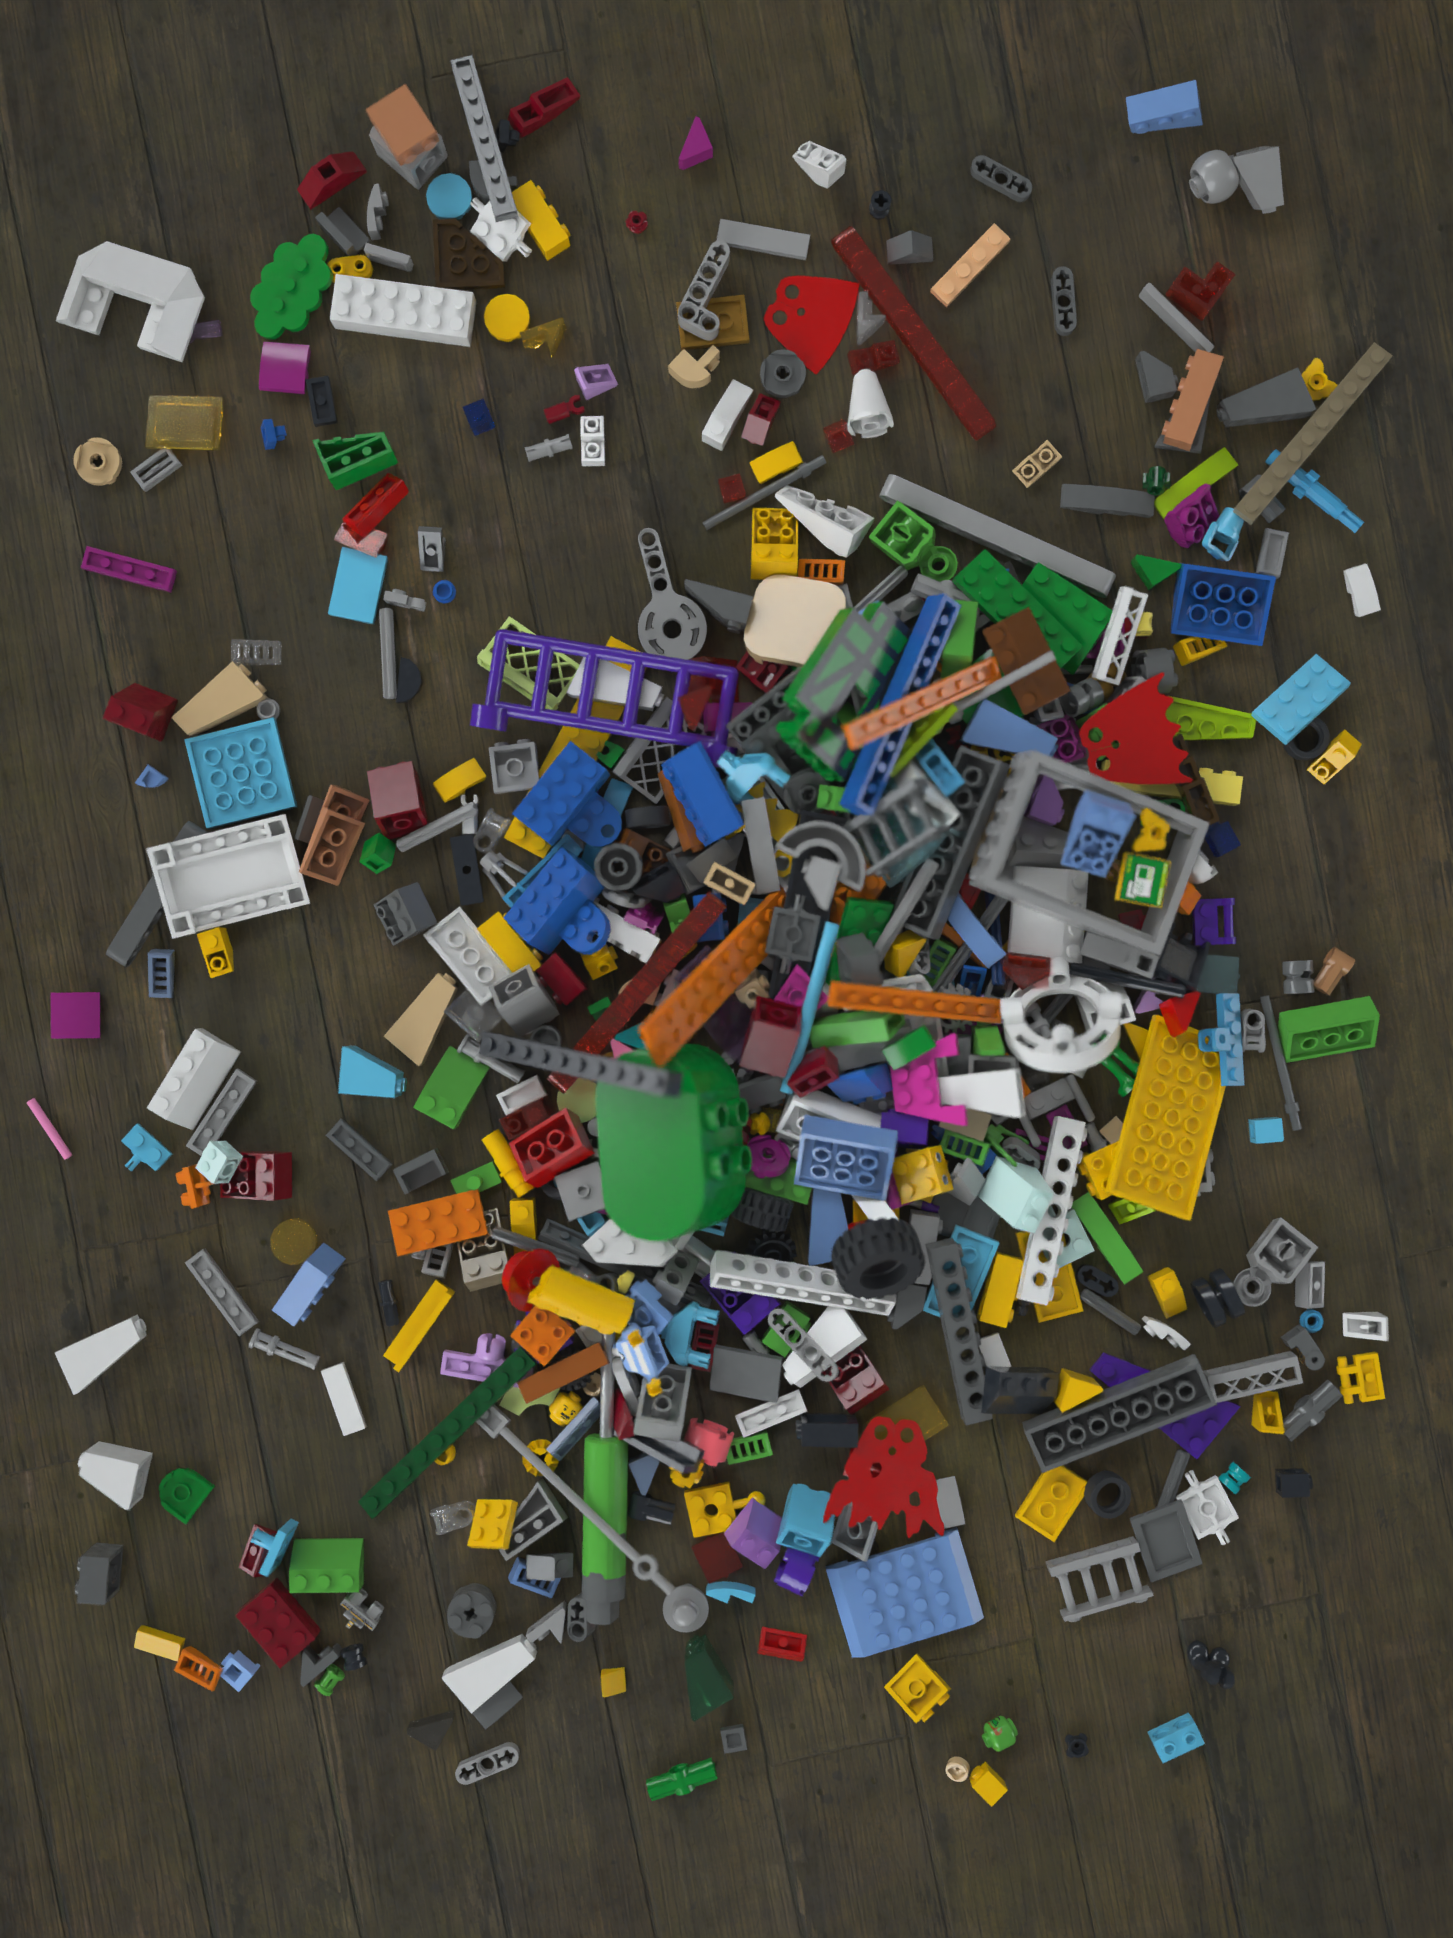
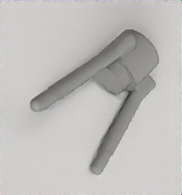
(493, 864)

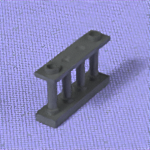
(895, 802)

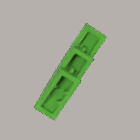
(1106, 1238)

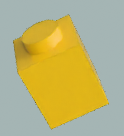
(987, 1783)

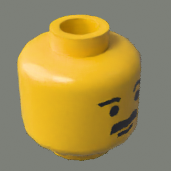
(565, 1408)

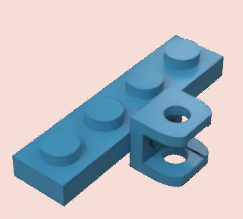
(1226, 1039)

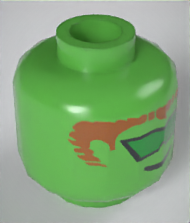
(999, 1733)

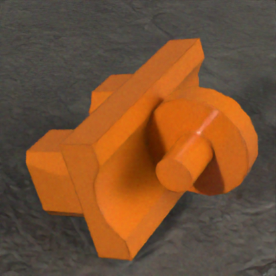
(197, 1187)

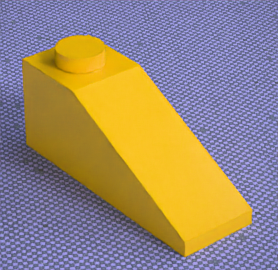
(523, 1218)

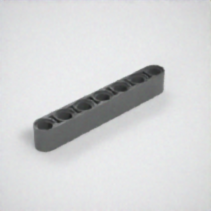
(144, 914)

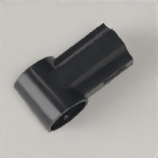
(646, 1507)

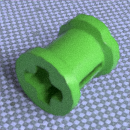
(329, 1680)

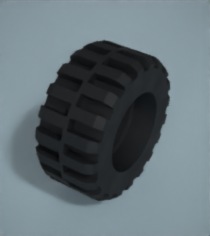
(877, 1258)

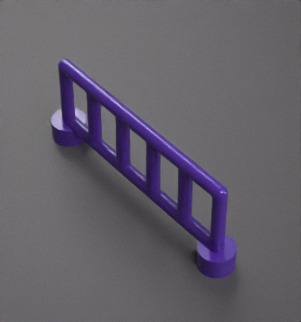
(496, 713)

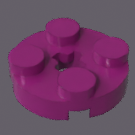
(767, 1167)

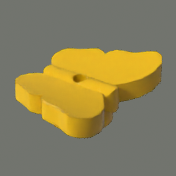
(1313, 374)
(1147, 840)

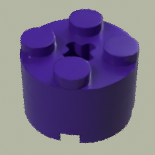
(796, 1571)

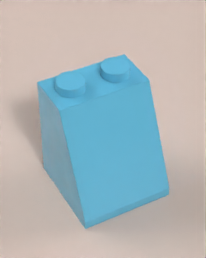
(368, 1075)
(803, 1521)

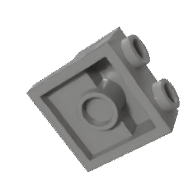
(514, 766)

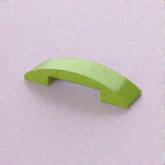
(1207, 472)

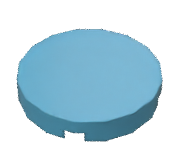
(449, 196)

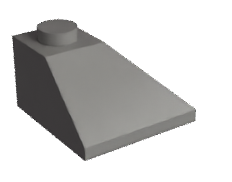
(821, 879)

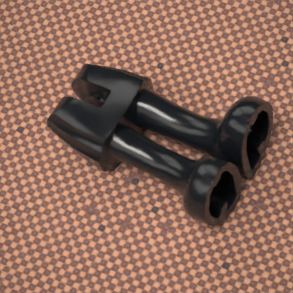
(1212, 1668)

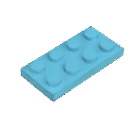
(1300, 699)
(977, 1258)

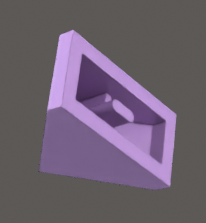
(595, 379)

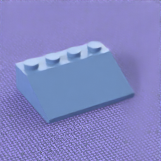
(845, 1157)

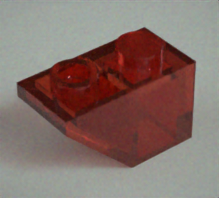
(525, 1118)

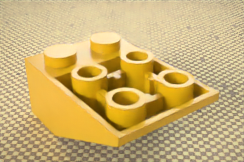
(774, 543)

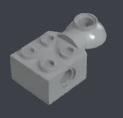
(1273, 1259)

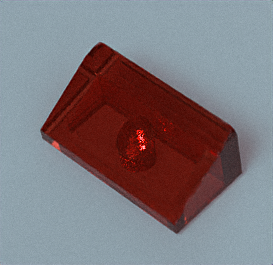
(371, 545)

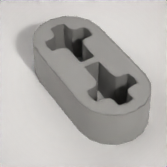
(1023, 1152)

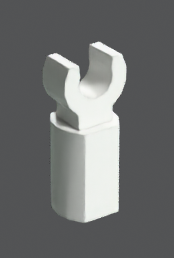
(470, 825)

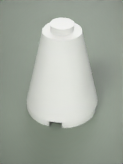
(868, 406)

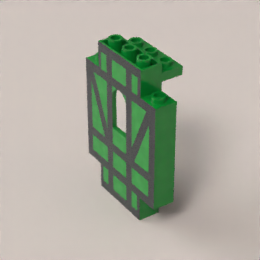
(851, 652)

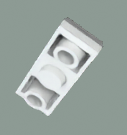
(820, 163)

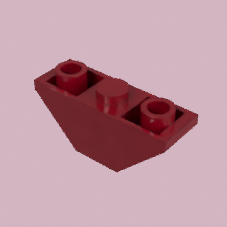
(330, 177)

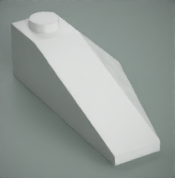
(834, 526)

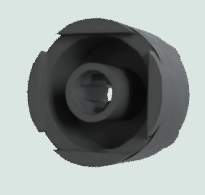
(1153, 662)
(606, 870)
(468, 1623)

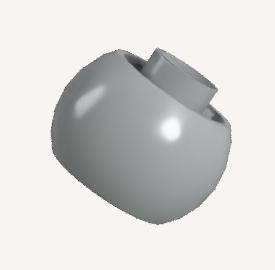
(1213, 177)

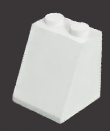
(116, 1471)

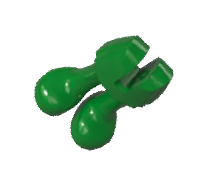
(1126, 1081)

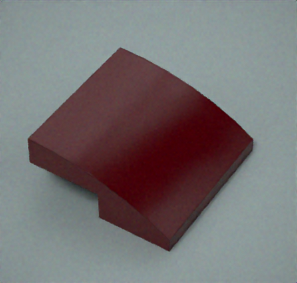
(762, 675)

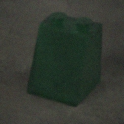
(706, 1678)

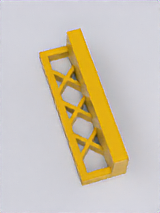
(418, 1324)

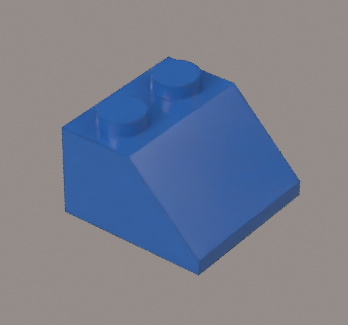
(863, 1083)

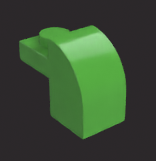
(676, 911)

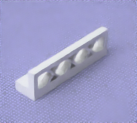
(1114, 634)

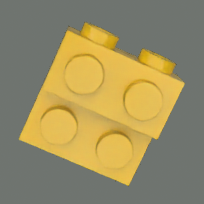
(918, 1689)

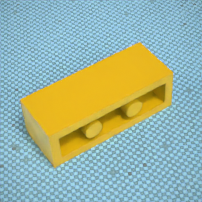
(544, 227)
(509, 944)
(1000, 1290)

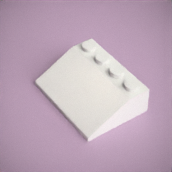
(1038, 933)

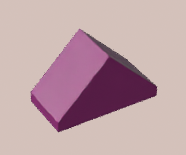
(696, 147)

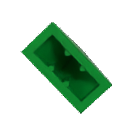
(1153, 570)

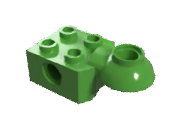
(911, 543)

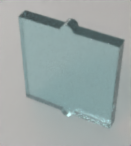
(1219, 975)

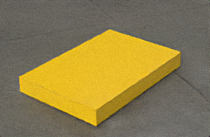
(1052, 1501)

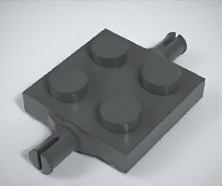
(792, 934)

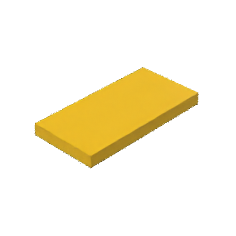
(1066, 1294)

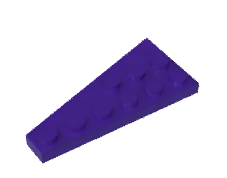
(1191, 1432)

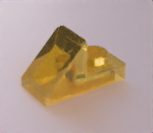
(550, 332)

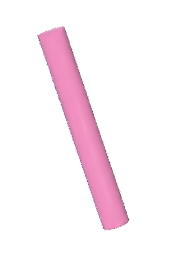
(49, 1128)

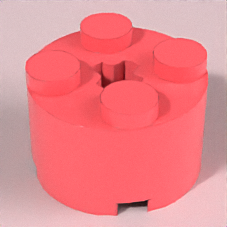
(711, 1438)

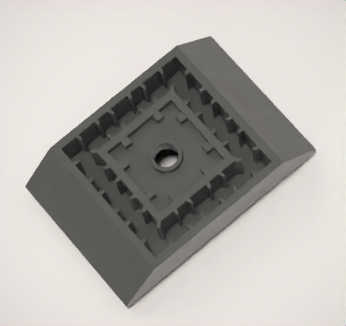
(757, 734)

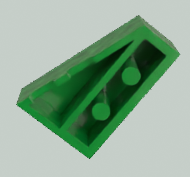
(355, 457)

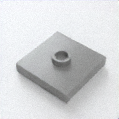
(581, 1191)

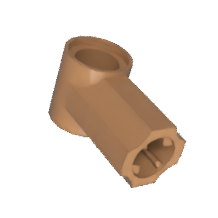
(1335, 966)

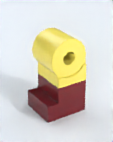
(1144, 628)

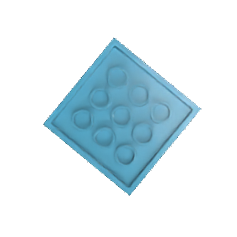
(240, 773)

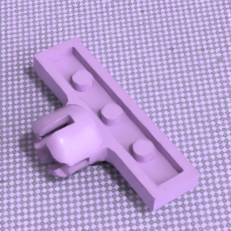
(478, 1365)

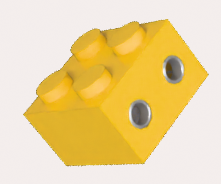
(921, 1174)

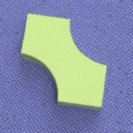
(516, 1404)

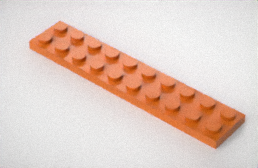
(710, 983)

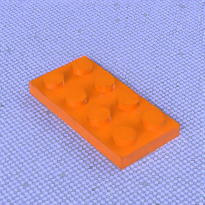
(438, 1222)

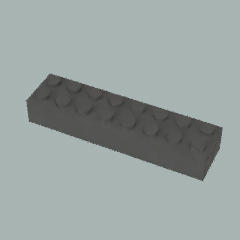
(974, 803)
(1119, 1413)

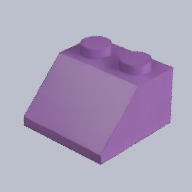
(1045, 802)
(755, 1533)

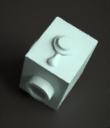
(219, 1162)

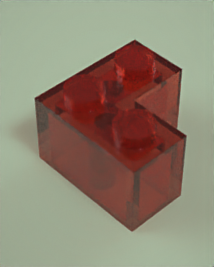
(1200, 294)

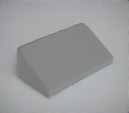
(1310, 1285)

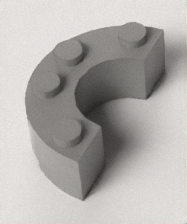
(834, 839)

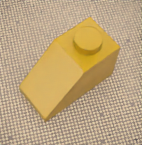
(1168, 1292)

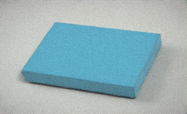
(357, 586)

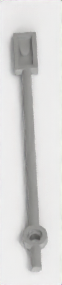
(495, 1423)

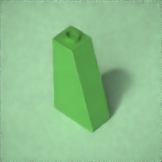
(855, 1028)

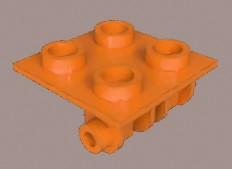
(542, 1334)

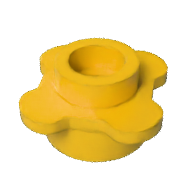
(760, 1123)

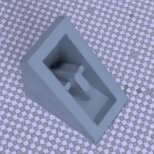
(643, 1469)

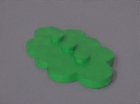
(291, 286)

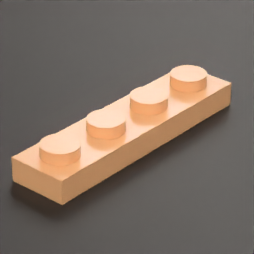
(970, 265)

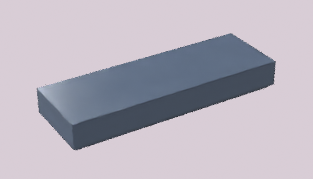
(575, 1429)

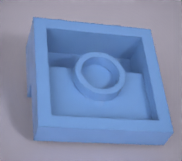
(646, 1308)

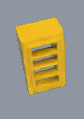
(1187, 654)

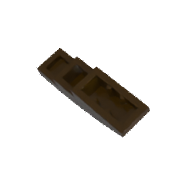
(1196, 793)

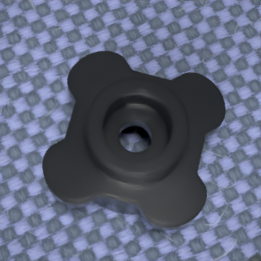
(1079, 1751)

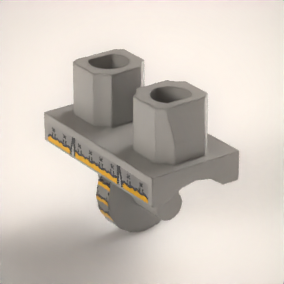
(360, 1614)

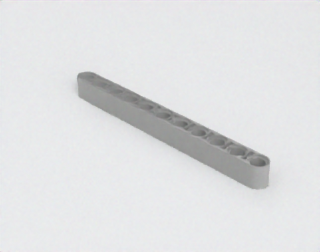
(997, 535)

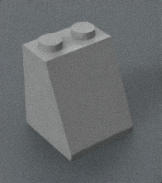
(420, 169)
(523, 1001)

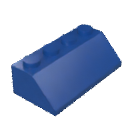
(702, 794)

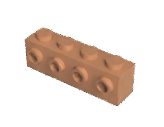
(1193, 399)

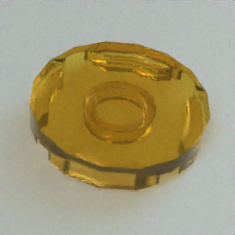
(293, 1241)

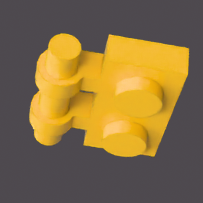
(1368, 1377)

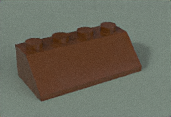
(1017, 643)

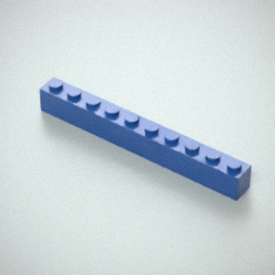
(910, 676)

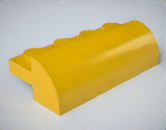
(582, 1301)

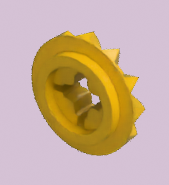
(539, 1447)

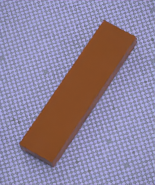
(563, 1372)

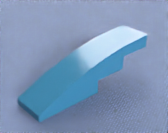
(939, 768)

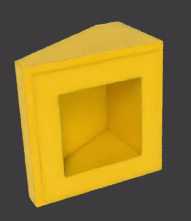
(613, 1681)

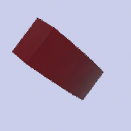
(543, 107)

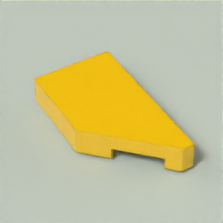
(1137, 1037)

